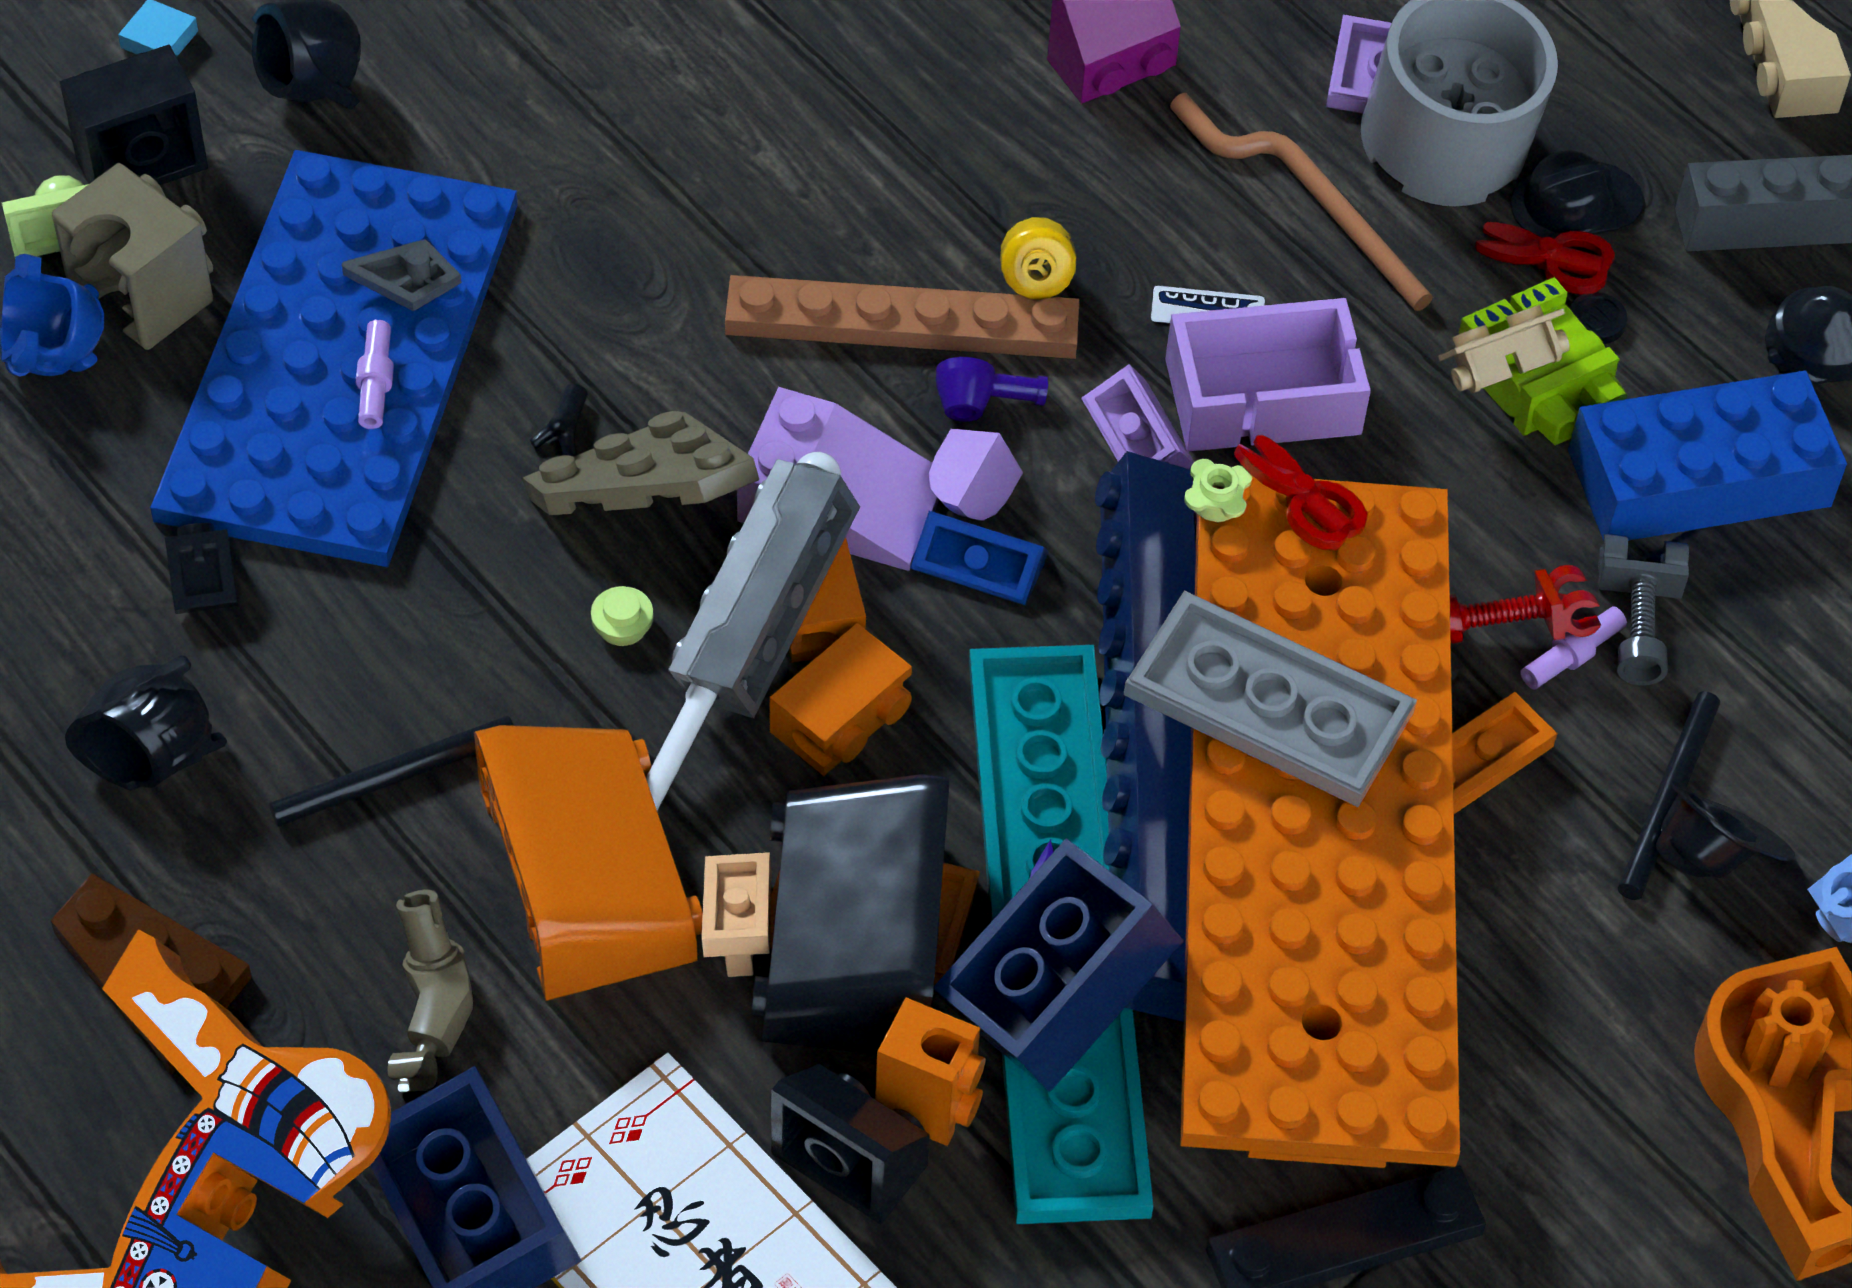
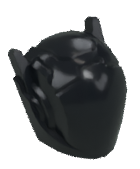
(306, 51)
(143, 726)

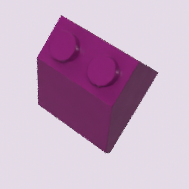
(1111, 43)

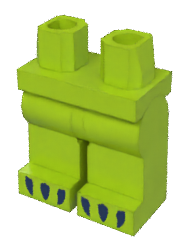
(1553, 393)

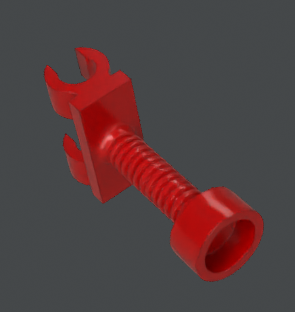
(1546, 604)

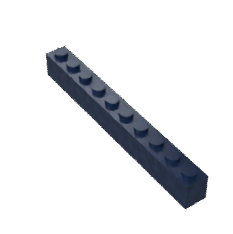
(1145, 569)

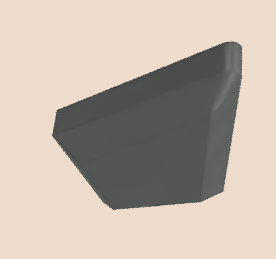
(405, 274)

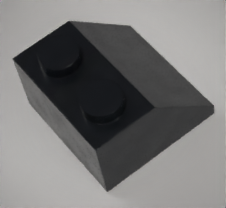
(847, 1139)

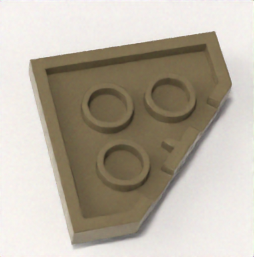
(624, 471)

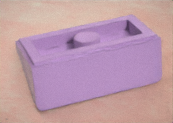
(1134, 419)

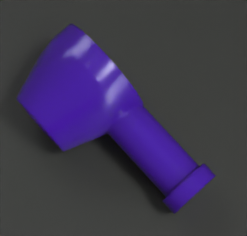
(969, 383)

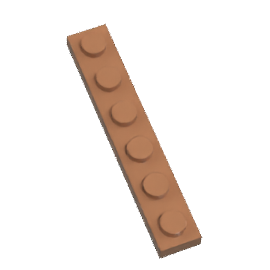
(901, 317)

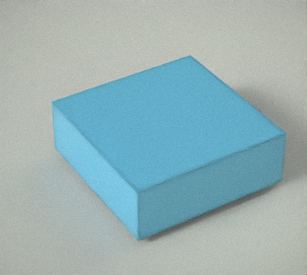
(157, 26)

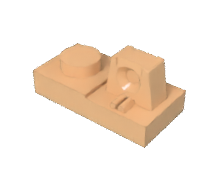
(737, 909)

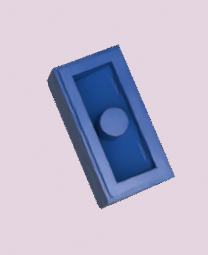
(978, 558)

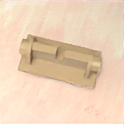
(1529, 339)

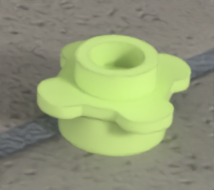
(1216, 503)

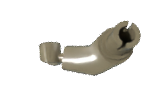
(443, 990)

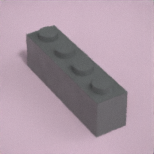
(1766, 203)

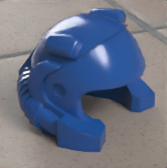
(47, 321)

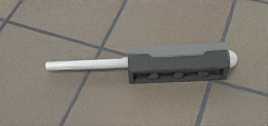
(757, 600)

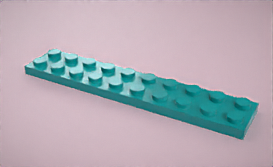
(1043, 779)

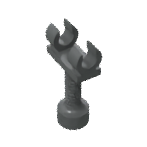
(1642, 656)

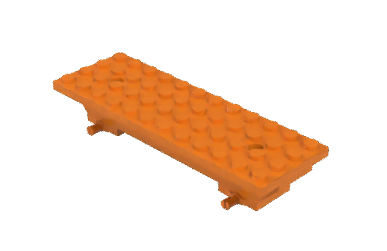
(1318, 922)

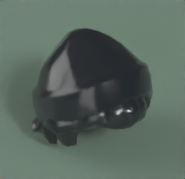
(1813, 334)

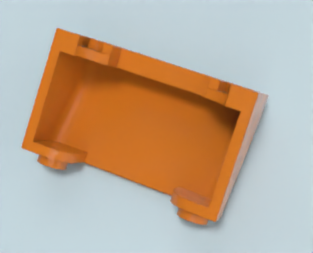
(587, 854)

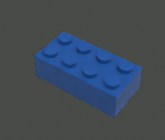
(1706, 456)

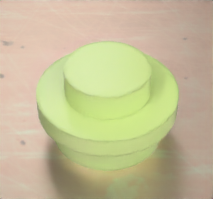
(622, 615)

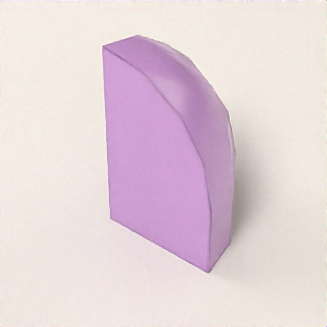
(974, 473)

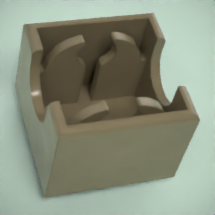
(136, 241)

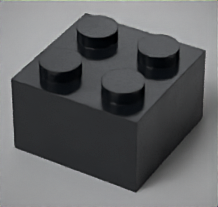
(136, 116)

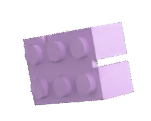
(1267, 373)

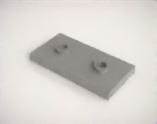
(1270, 698)

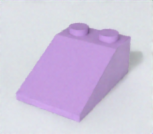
(879, 471)

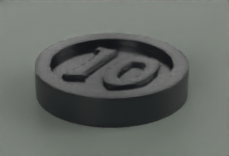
(1601, 315)

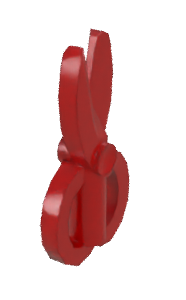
(1552, 254)
(1284, 475)

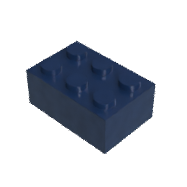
(1058, 964)
(469, 1192)

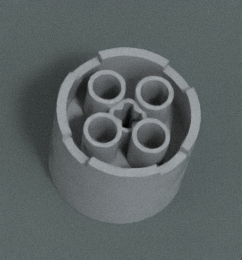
(1458, 97)

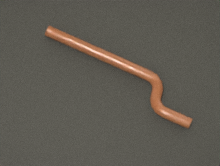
(1315, 182)

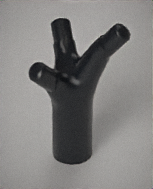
(564, 420)

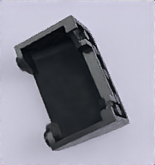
(853, 910)

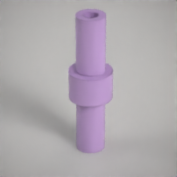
(374, 374)
(1572, 650)

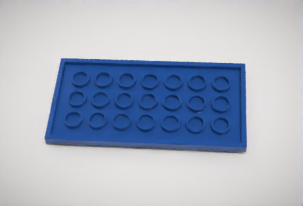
(277, 413)

